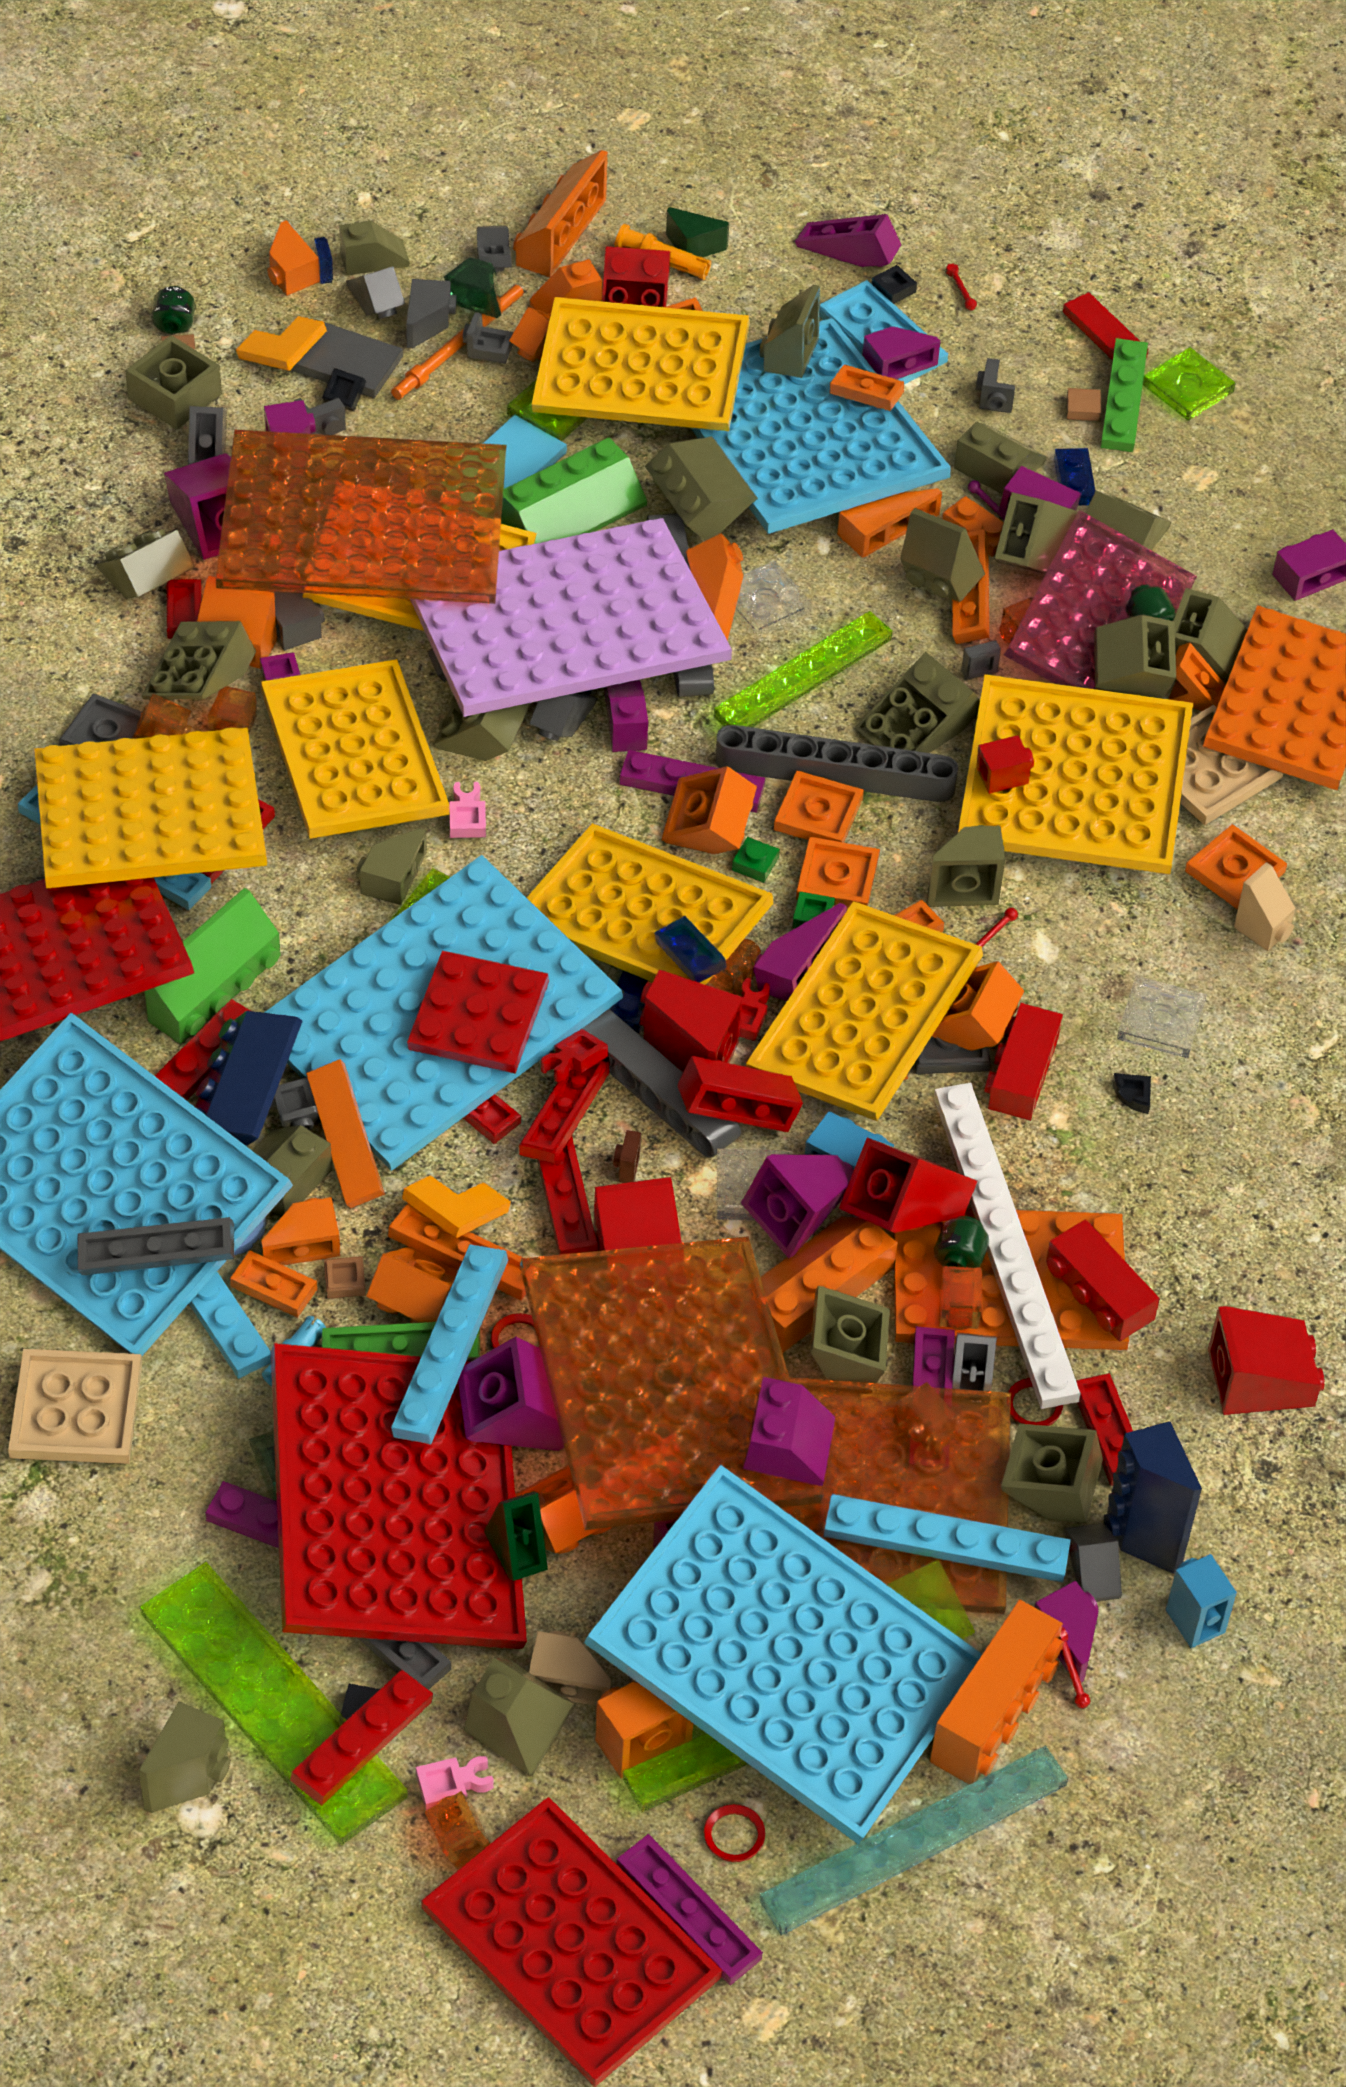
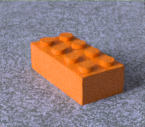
(997, 1693)

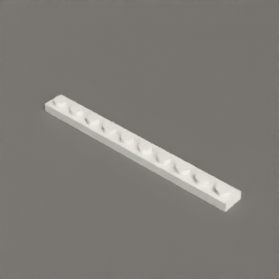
(1007, 1248)

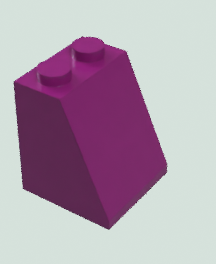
(199, 500)
(509, 1398)

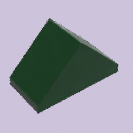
(696, 232)
(518, 1536)

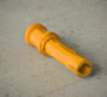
(680, 259)

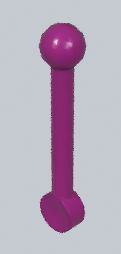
(975, 487)

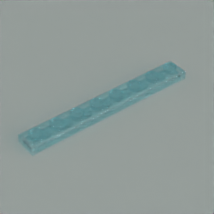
(913, 1840)

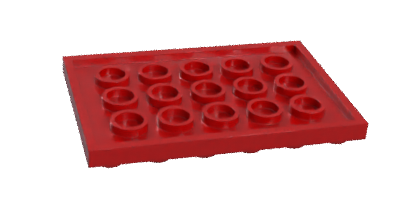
(571, 1940)

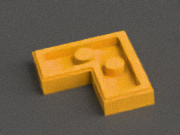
(282, 350)
(456, 1212)

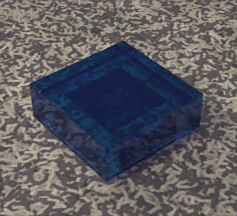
(325, 259)

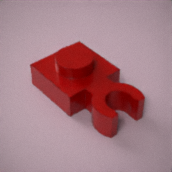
(753, 1010)
(575, 1052)

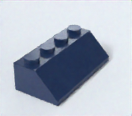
(247, 1072)
(1153, 1497)

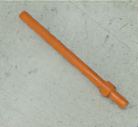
(420, 373)

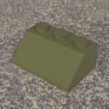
(701, 484)

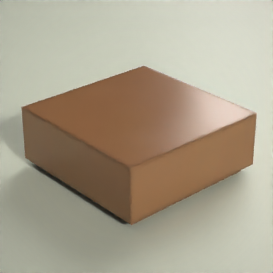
(1083, 404)
(344, 1277)

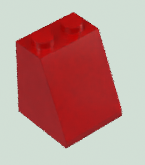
(690, 1019)
(904, 1189)
(636, 1214)
(1263, 1362)

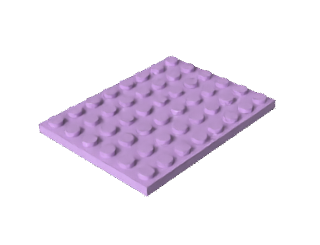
(575, 620)

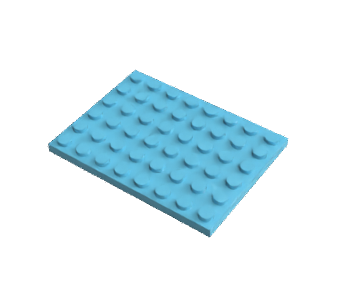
(817, 450)
(372, 994)
(112, 1148)
(786, 1652)

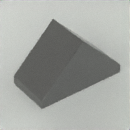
(973, 1362)
(1095, 1560)

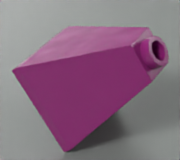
(796, 1196)

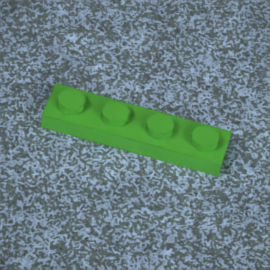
(1124, 395)
(390, 1339)

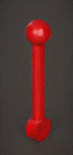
(953, 270)
(1009, 915)
(1081, 1699)

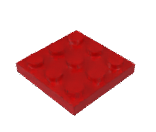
(478, 1011)

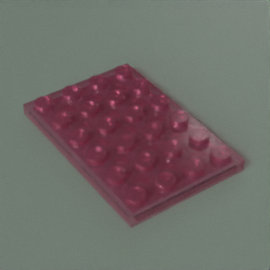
(1083, 591)

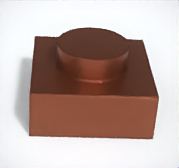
(627, 1156)

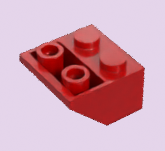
(636, 276)

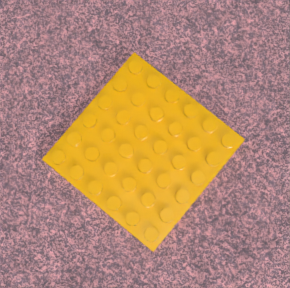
(1100, 775)
(148, 807)

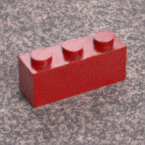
(1023, 1061)
(739, 1094)
(1102, 1280)

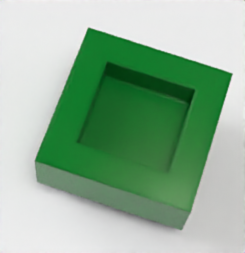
(755, 859)
(810, 906)

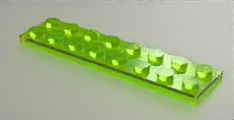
(265, 1694)

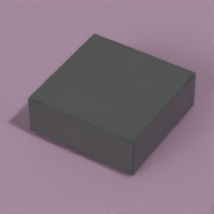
(980, 660)

